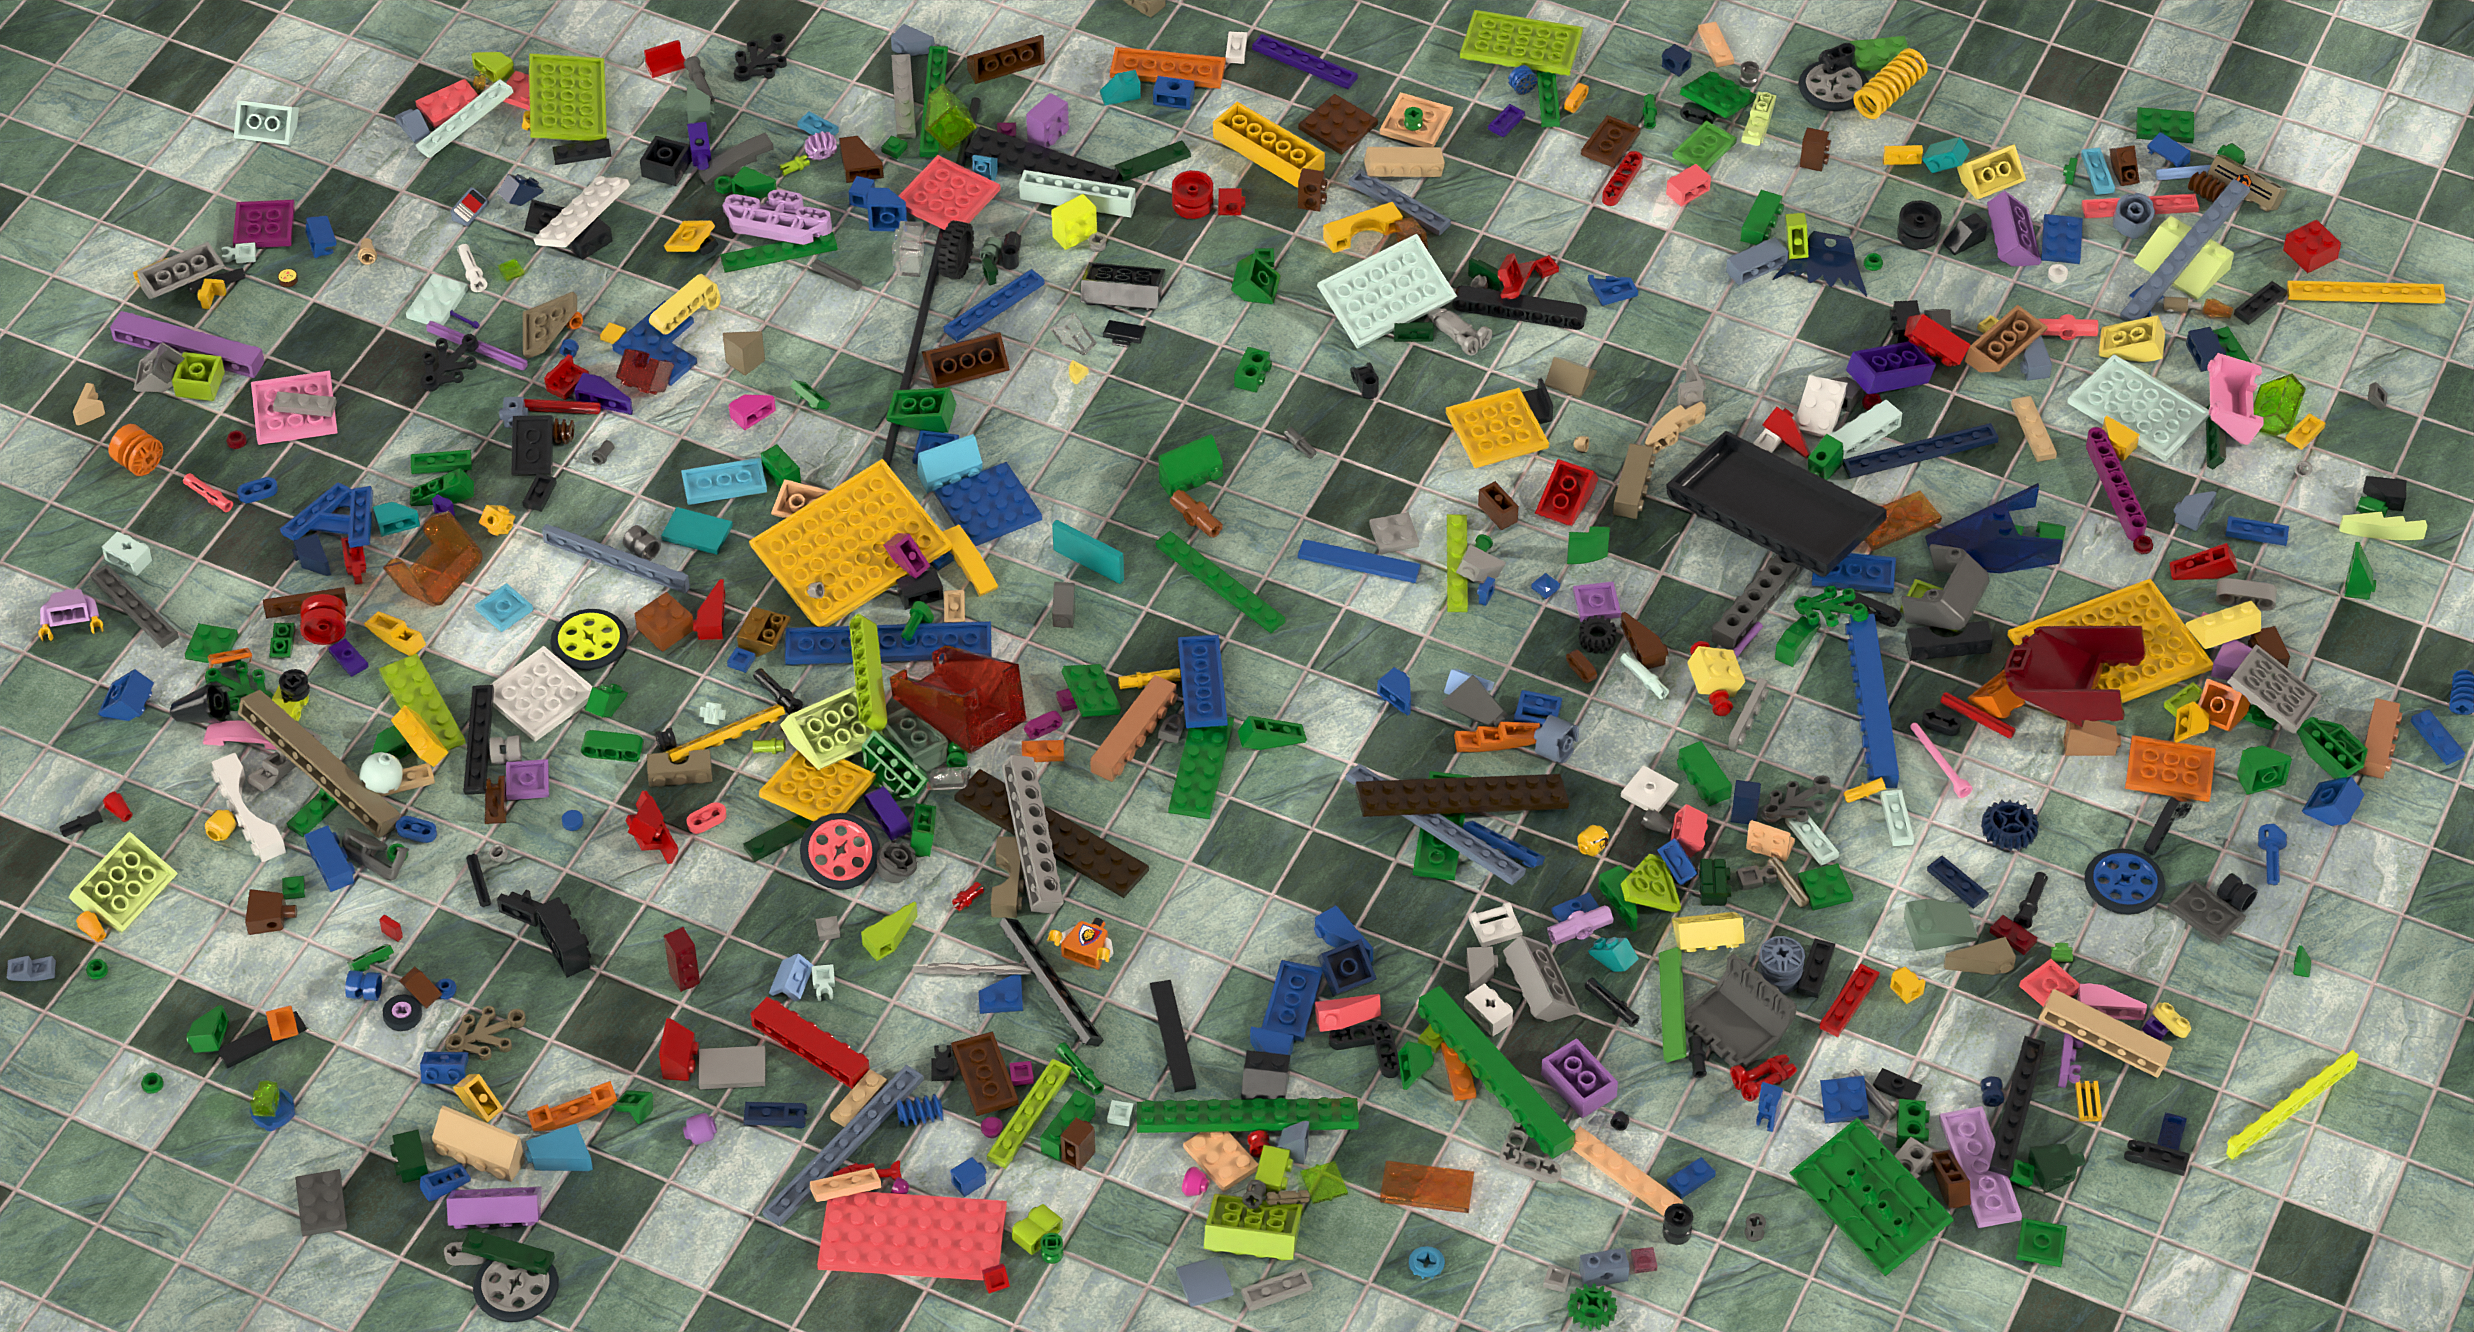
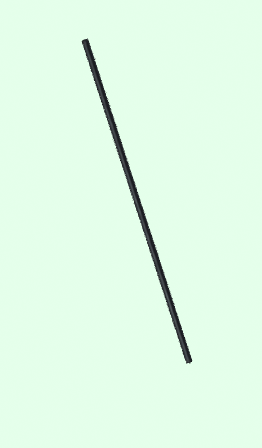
(925, 303)

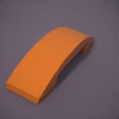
(573, 1111)

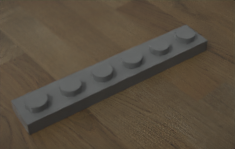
(134, 606)

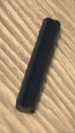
(227, 277)
(478, 880)

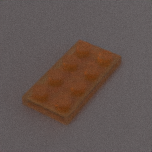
(1903, 519)
(1427, 1186)

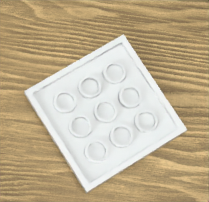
(540, 693)

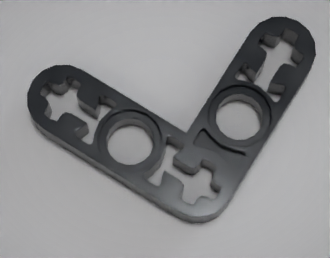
(2175, 808)
(1372, 1038)

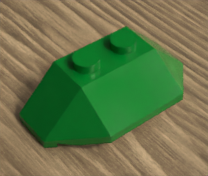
(2332, 747)
(892, 768)

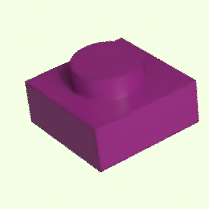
(1007, 128)
(1066, 700)
(1021, 1073)

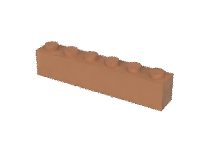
(1133, 728)

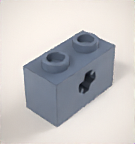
(1604, 1267)

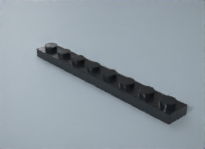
(1047, 976)
(2017, 1106)

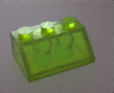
(2279, 404)

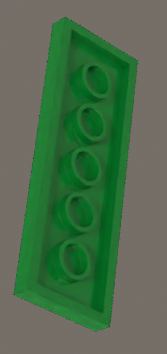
(1200, 770)
(1432, 855)

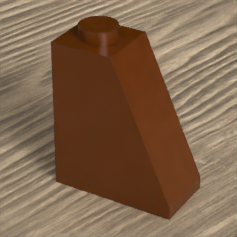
(859, 160)

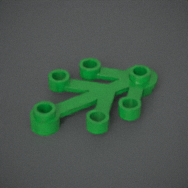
(1805, 605)
(238, 689)

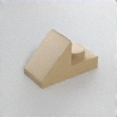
(88, 406)

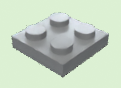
(1394, 533)

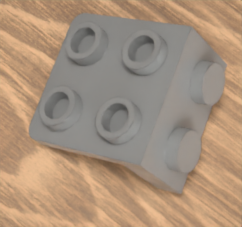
(1692, 390)

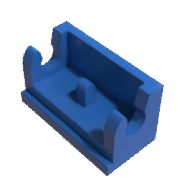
(2169, 150)
(320, 235)
(1769, 1104)

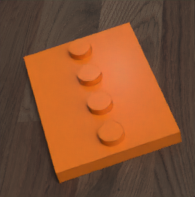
(2170, 768)

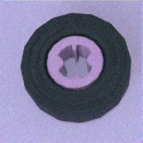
(397, 1020)

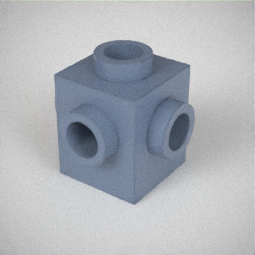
(507, 413)

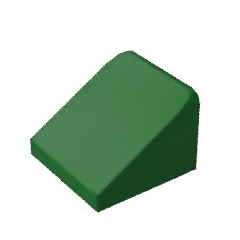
(2302, 963)

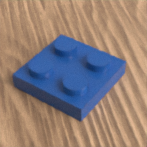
(1844, 1099)

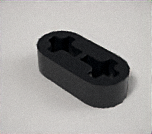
(1698, 113)
(1941, 722)

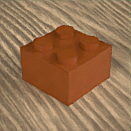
(664, 621)

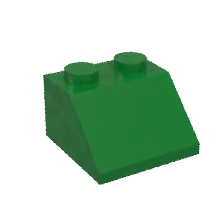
(1255, 280)
(2263, 769)

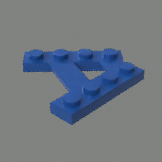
(319, 515)

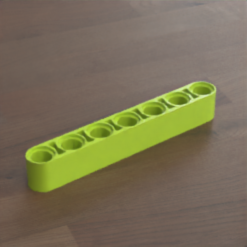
(868, 673)

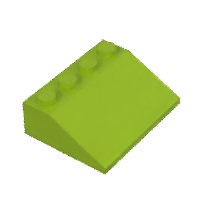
(1256, 1232)

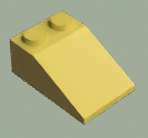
(2134, 340)

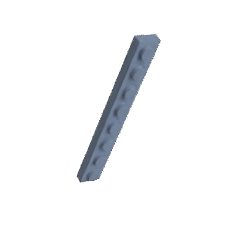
(615, 558)

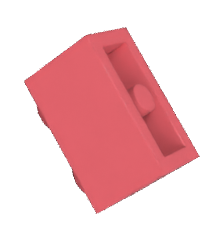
(1688, 185)
(1690, 829)

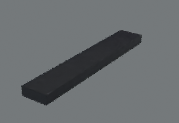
(478, 739)
(1172, 1036)

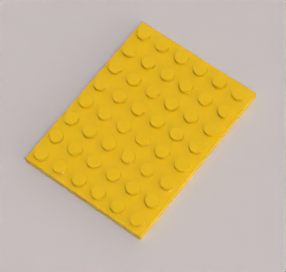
(842, 543)
(2169, 645)

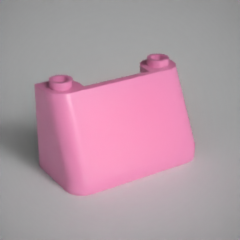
(2232, 397)

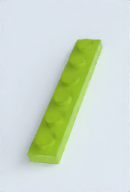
(1456, 547)
(1029, 1113)

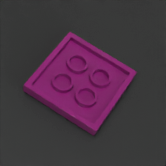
(264, 223)

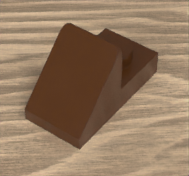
(420, 987)

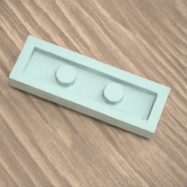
(1897, 817)
(1813, 840)

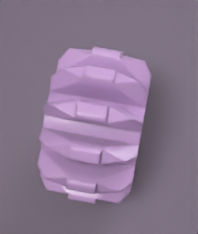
(820, 146)

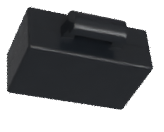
(1124, 332)

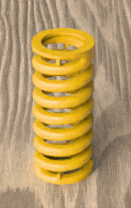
(1887, 90)

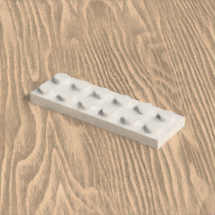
(581, 211)

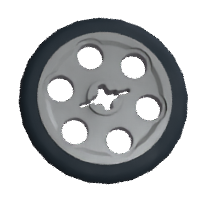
(1828, 102)
(503, 1310)

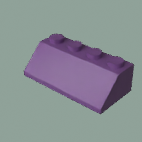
(2013, 231)
(494, 1206)

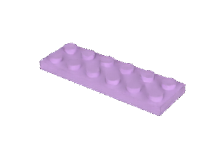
(1973, 1146)

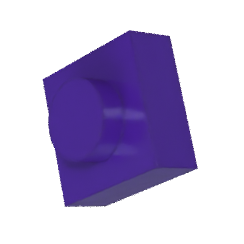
(442, 505)
(2155, 1028)

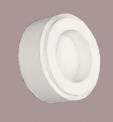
(2057, 273)

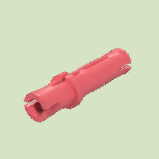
(221, 502)

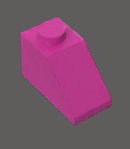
(751, 409)

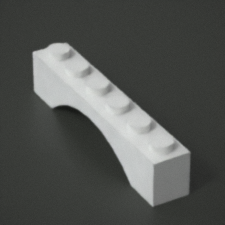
(263, 835)

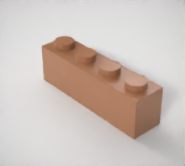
(2380, 736)

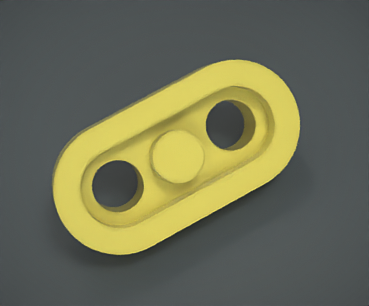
(2172, 1020)

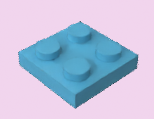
(504, 607)

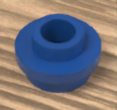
(448, 992)

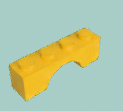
(1379, 219)

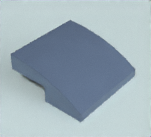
(1204, 1281)

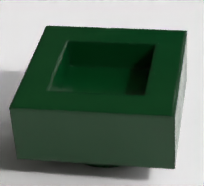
(990, 271)

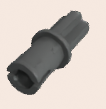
(1299, 442)

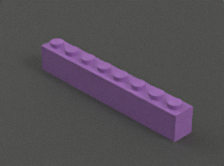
(150, 333)

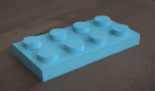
(724, 481)

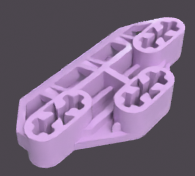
(779, 219)

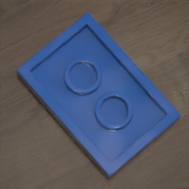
(2061, 239)

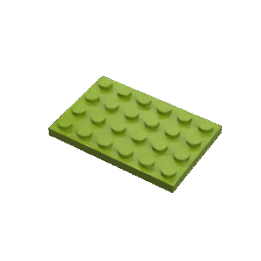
(1521, 41)
(567, 97)

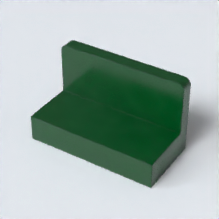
(1483, 269)
(1413, 332)

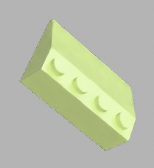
(2201, 273)
(828, 729)
(123, 883)

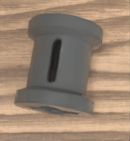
(1258, 1192)
(1751, 1223)

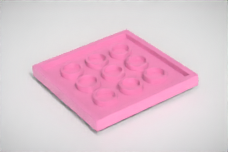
(284, 426)

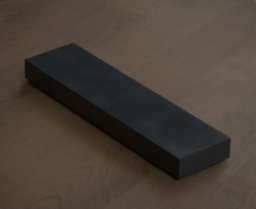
(253, 1044)

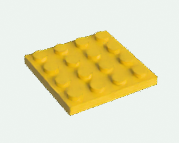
(1497, 427)
(816, 792)

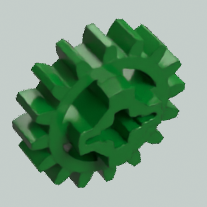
(1592, 1307)

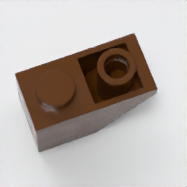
(2125, 165)

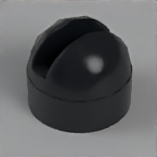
(1624, 1121)

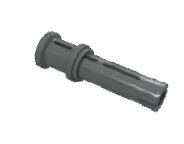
(697, 74)

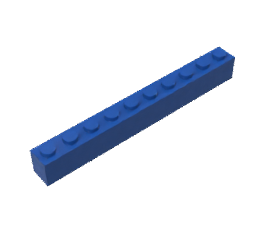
(1873, 701)

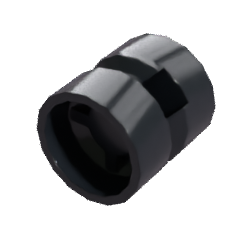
(2239, 894)
(1677, 1224)

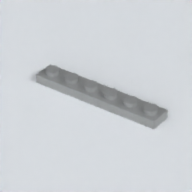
(903, 96)

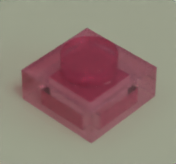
(1643, 1260)

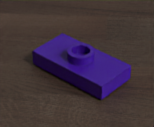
(1506, 120)
(348, 657)

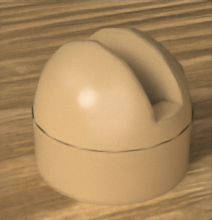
(1581, 443)

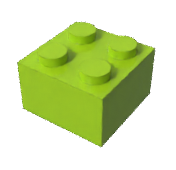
(198, 376)

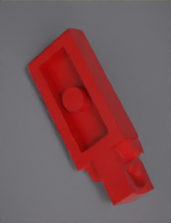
(354, 561)

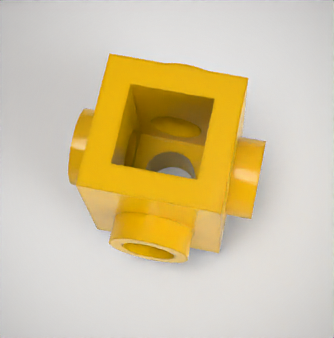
(497, 519)

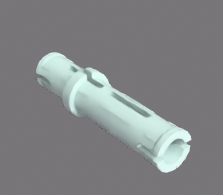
(1650, 680)

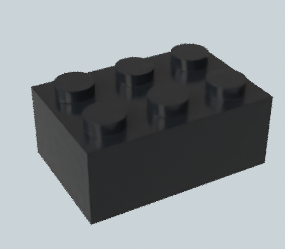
(563, 936)

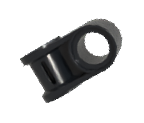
(1839, 57)
(1366, 380)

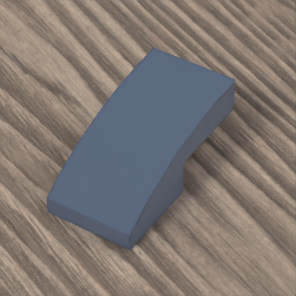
(31, 970)

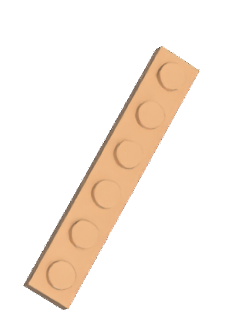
(1623, 1171)

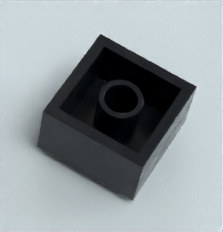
(665, 160)

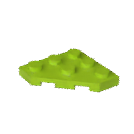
(1652, 885)

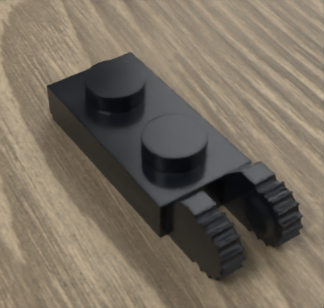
(2157, 1157)

